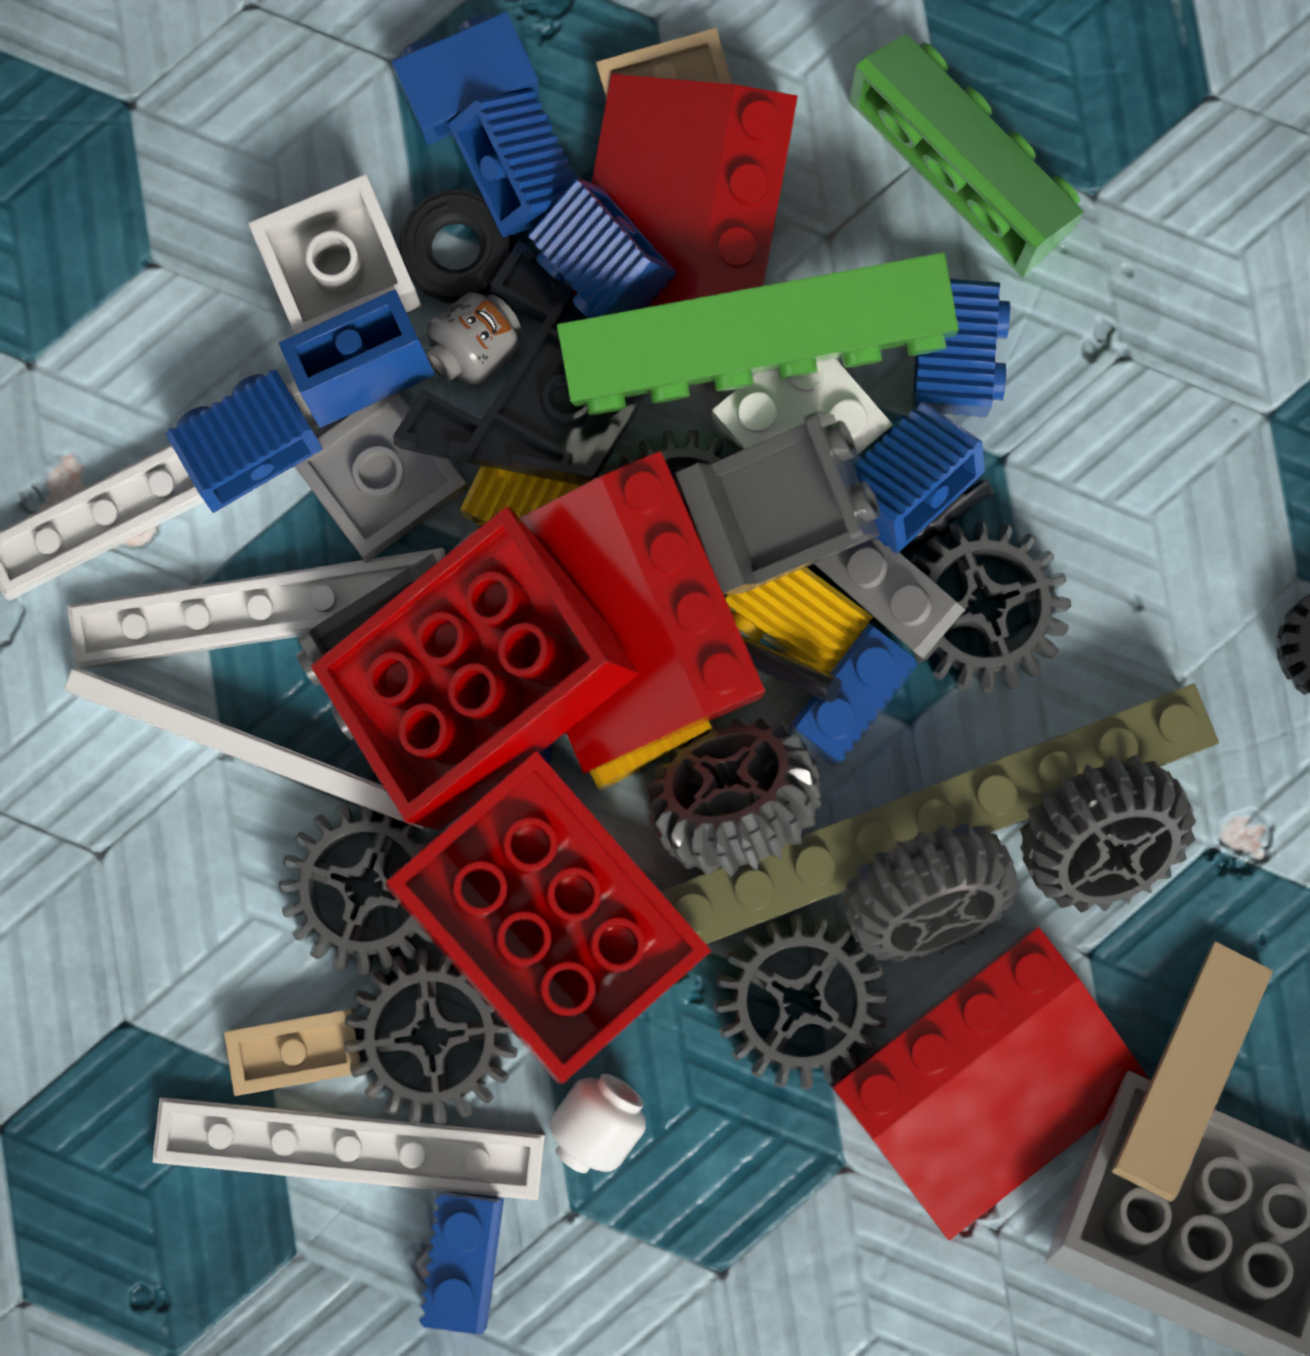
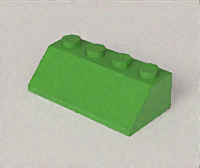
(964, 152)

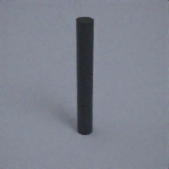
(793, 671)

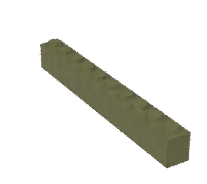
(983, 797)

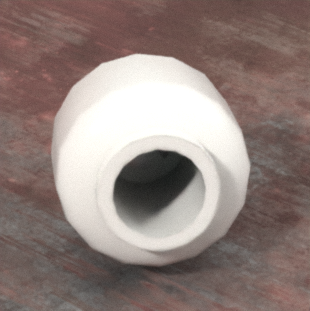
(598, 1124)

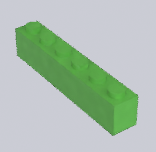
(759, 331)

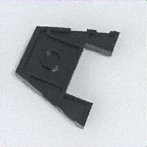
(532, 420)

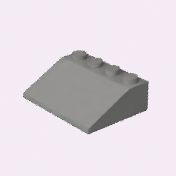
(1216, 1257)

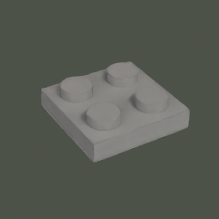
(372, 485)

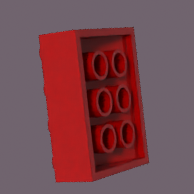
(697, 176)
(650, 581)
(472, 672)
(547, 918)
(989, 1082)

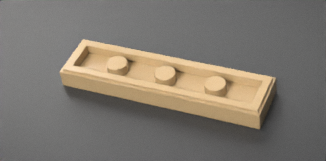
(1192, 1072)

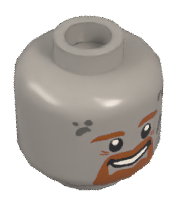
(473, 339)

